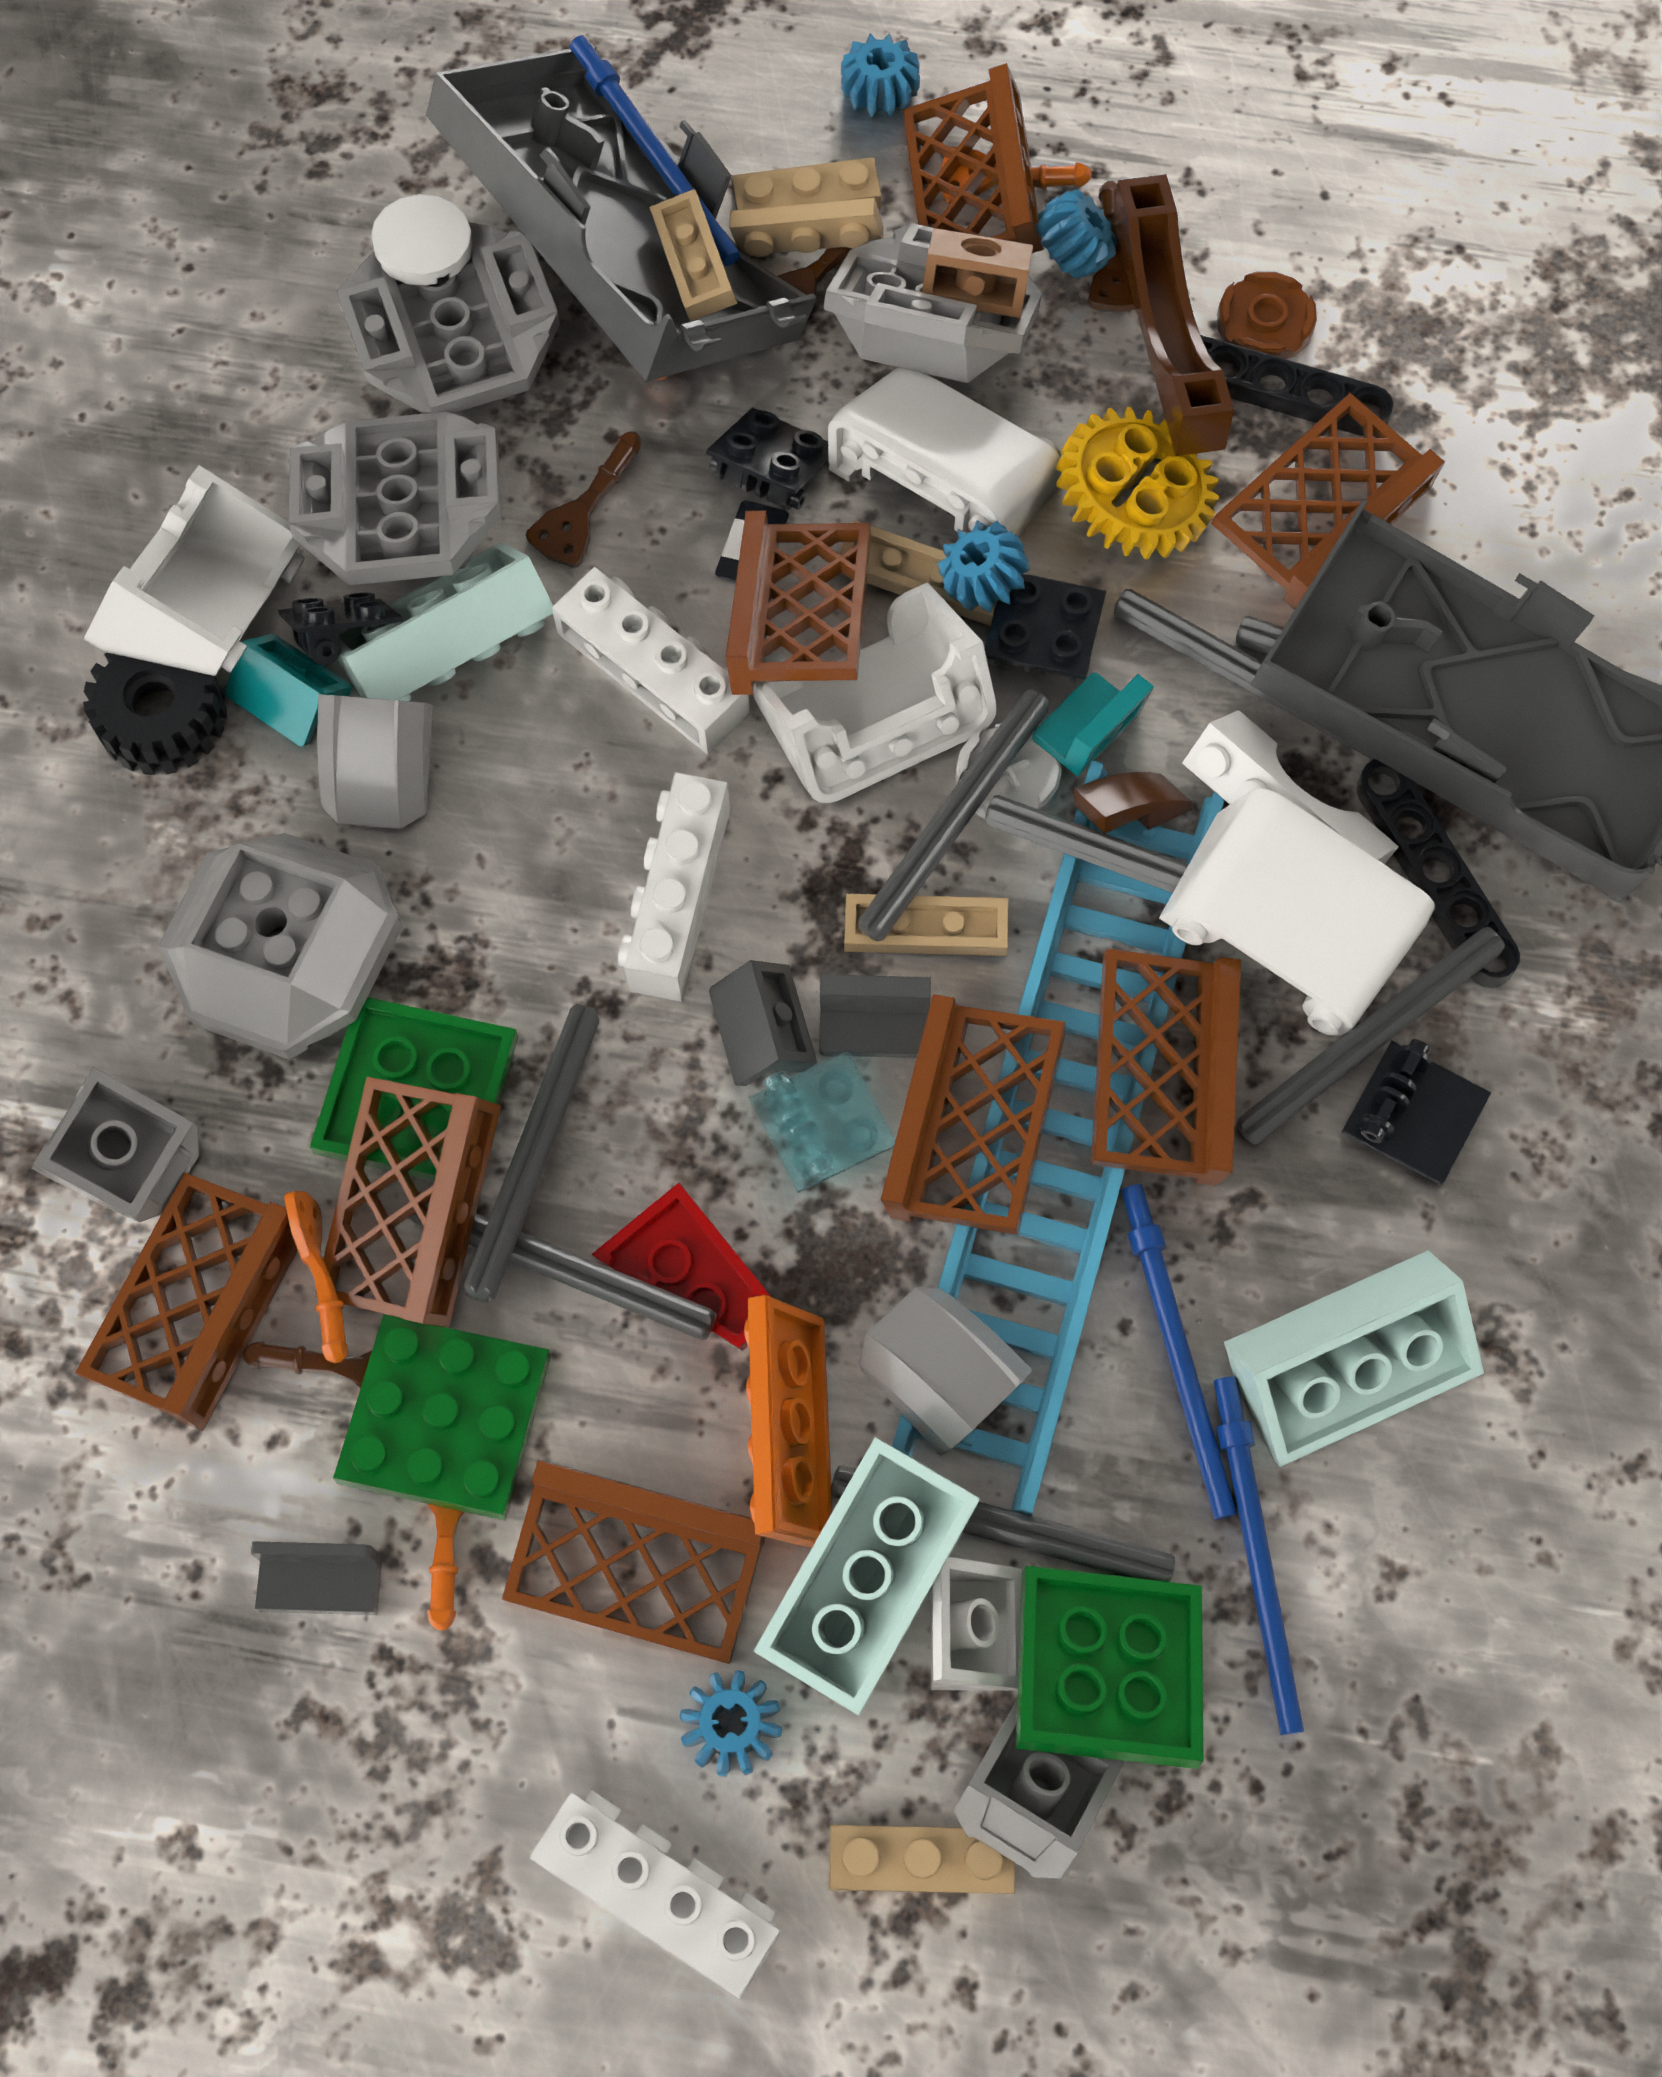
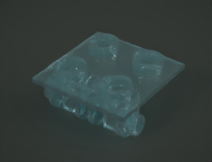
(822, 1120)

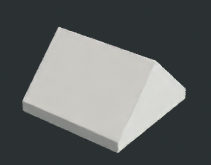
(975, 1626)

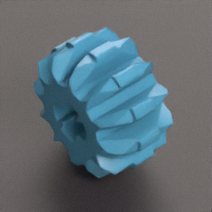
(880, 75)
(1076, 234)
(983, 566)
(730, 1702)

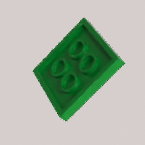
(415, 1050)
(443, 1417)
(1110, 1667)

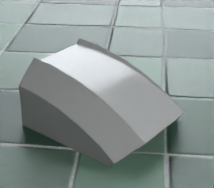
(373, 759)
(120, 1148)
(940, 1366)
(1034, 1802)

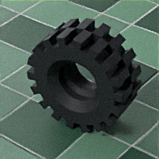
(156, 738)

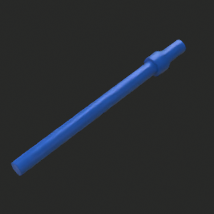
(605, 83)
(1148, 1243)
(1236, 1438)

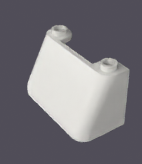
(944, 451)
(198, 581)
(910, 702)
(1299, 905)

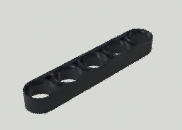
(1298, 380)
(1435, 845)

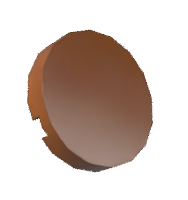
(1267, 314)

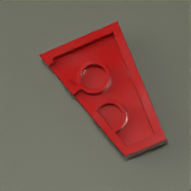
(686, 1255)

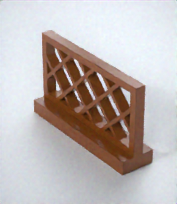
(1008, 153)
(1389, 501)
(755, 608)
(1213, 1073)
(927, 1104)
(451, 1200)
(226, 1327)
(646, 1509)

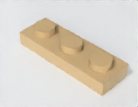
(808, 184)
(806, 227)
(693, 255)
(935, 926)
(916, 1861)

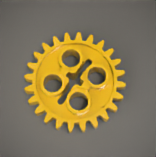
(1162, 510)

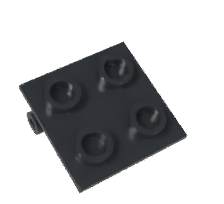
(771, 454)
(318, 625)
(1046, 627)
(1416, 1111)

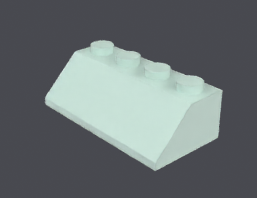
(446, 625)
(1356, 1356)
(867, 1575)

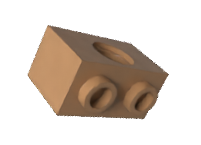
(978, 271)

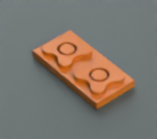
(788, 1421)

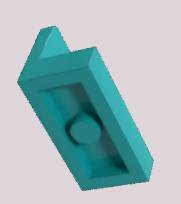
(282, 686)
(1090, 720)

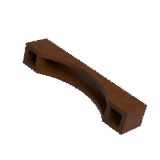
(1185, 375)

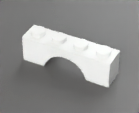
(1240, 757)

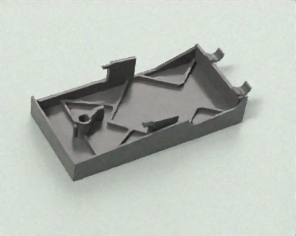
(584, 199)
(1479, 700)

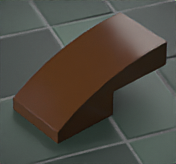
(1129, 797)

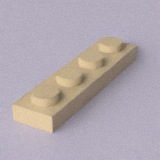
(905, 564)

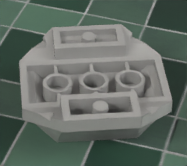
(897, 325)
(458, 338)
(395, 495)
(290, 985)

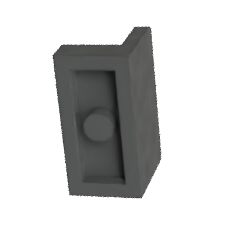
(873, 1015)
(761, 1021)
(317, 1578)

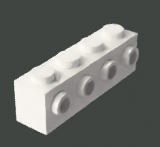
(650, 658)
(676, 888)
(656, 1894)

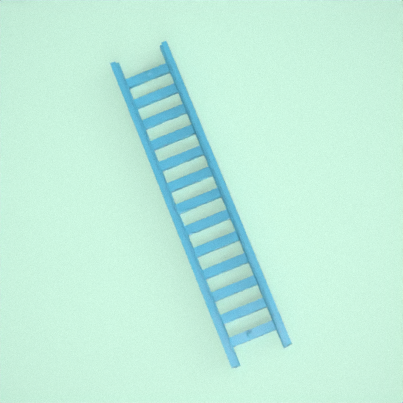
(1101, 1190)

